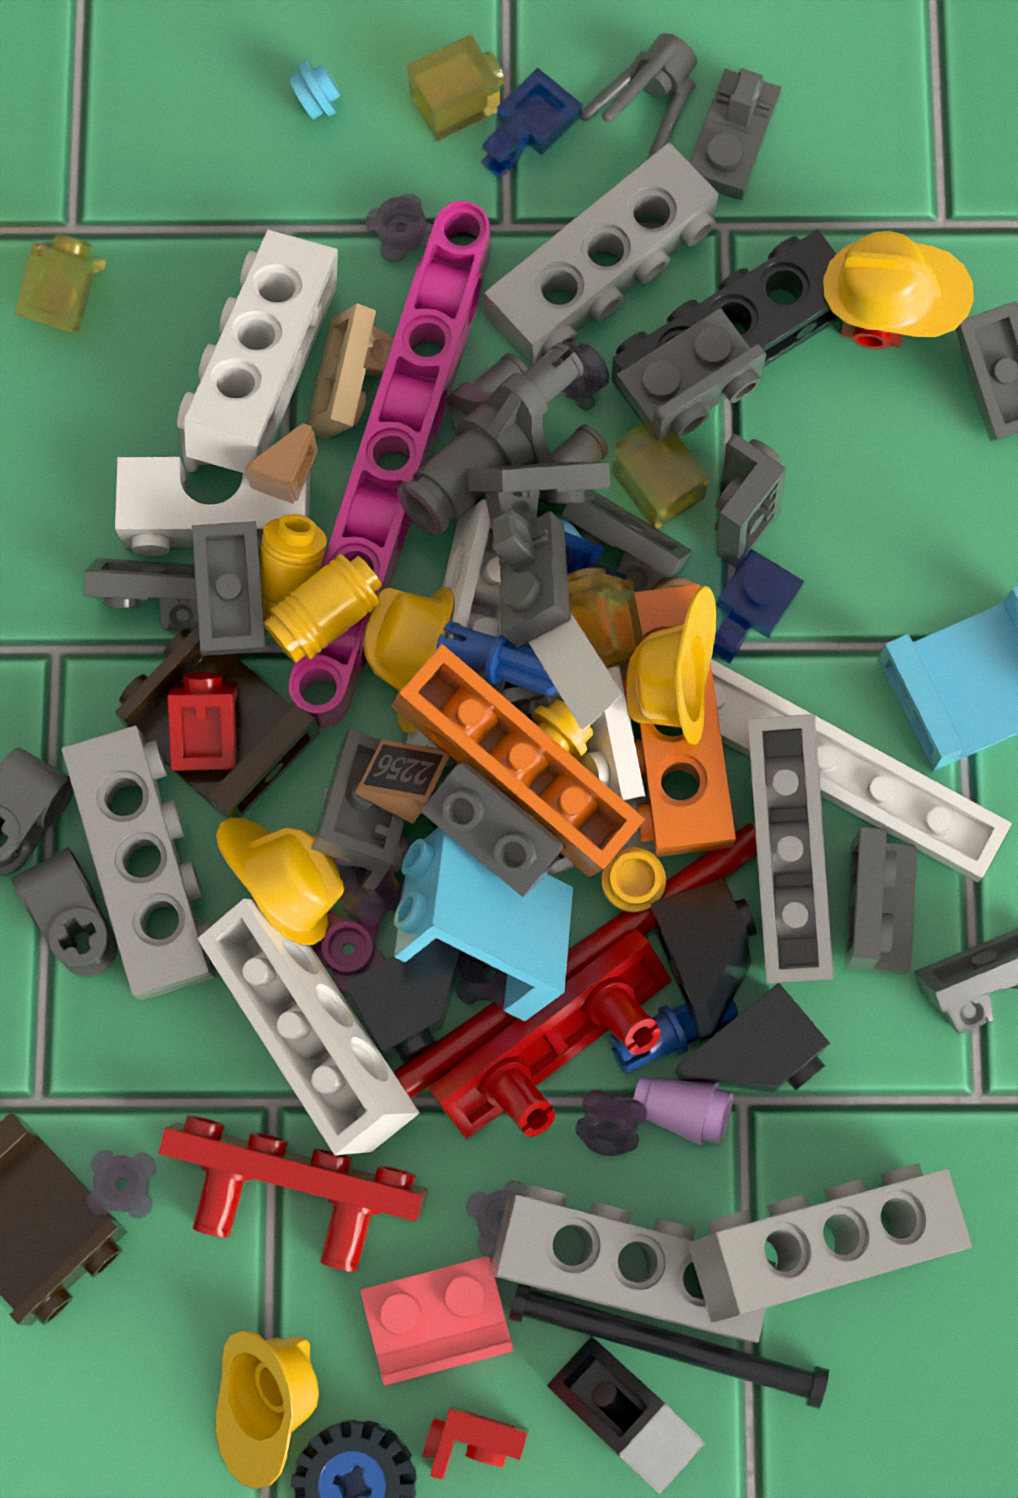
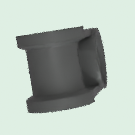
(30, 802)
(64, 906)

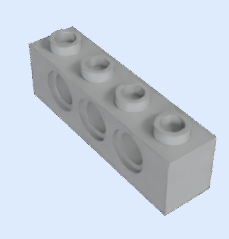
(659, 187)
(97, 773)
(790, 848)
(527, 1257)
(740, 1280)

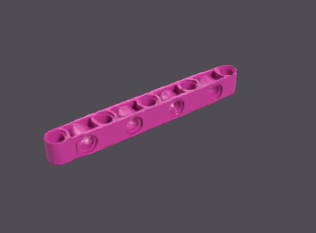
(401, 421)

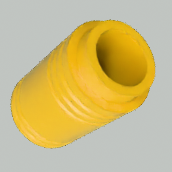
(288, 556)
(323, 607)

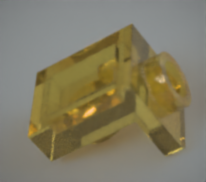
(58, 282)

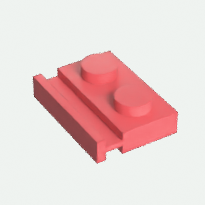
(436, 1320)

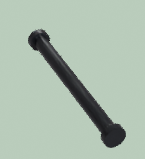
(670, 1344)

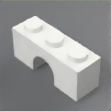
(159, 514)

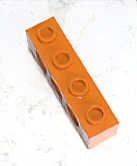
(514, 754)
(707, 817)

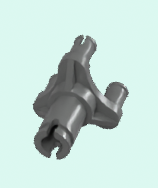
(497, 426)

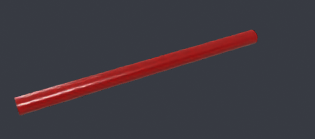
(486, 1024)

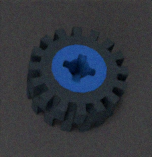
(334, 1453)

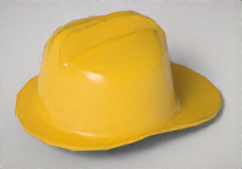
(898, 286)
(405, 635)
(672, 670)
(284, 876)
(261, 1401)

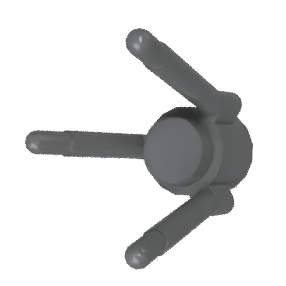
(658, 72)

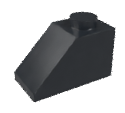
(705, 948)
(407, 999)
(760, 1048)
(626, 1414)

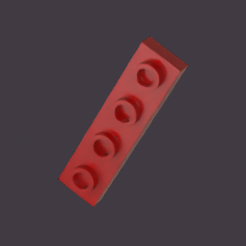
(525, 1053)
(264, 1158)

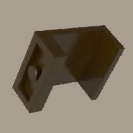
(267, 727)
(45, 1227)

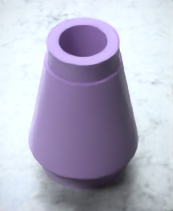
(686, 1107)

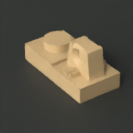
(350, 352)

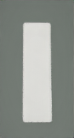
(576, 671)

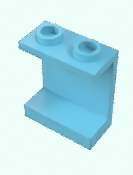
(959, 683)
(472, 909)

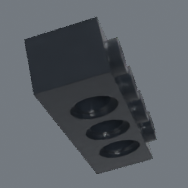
(743, 297)

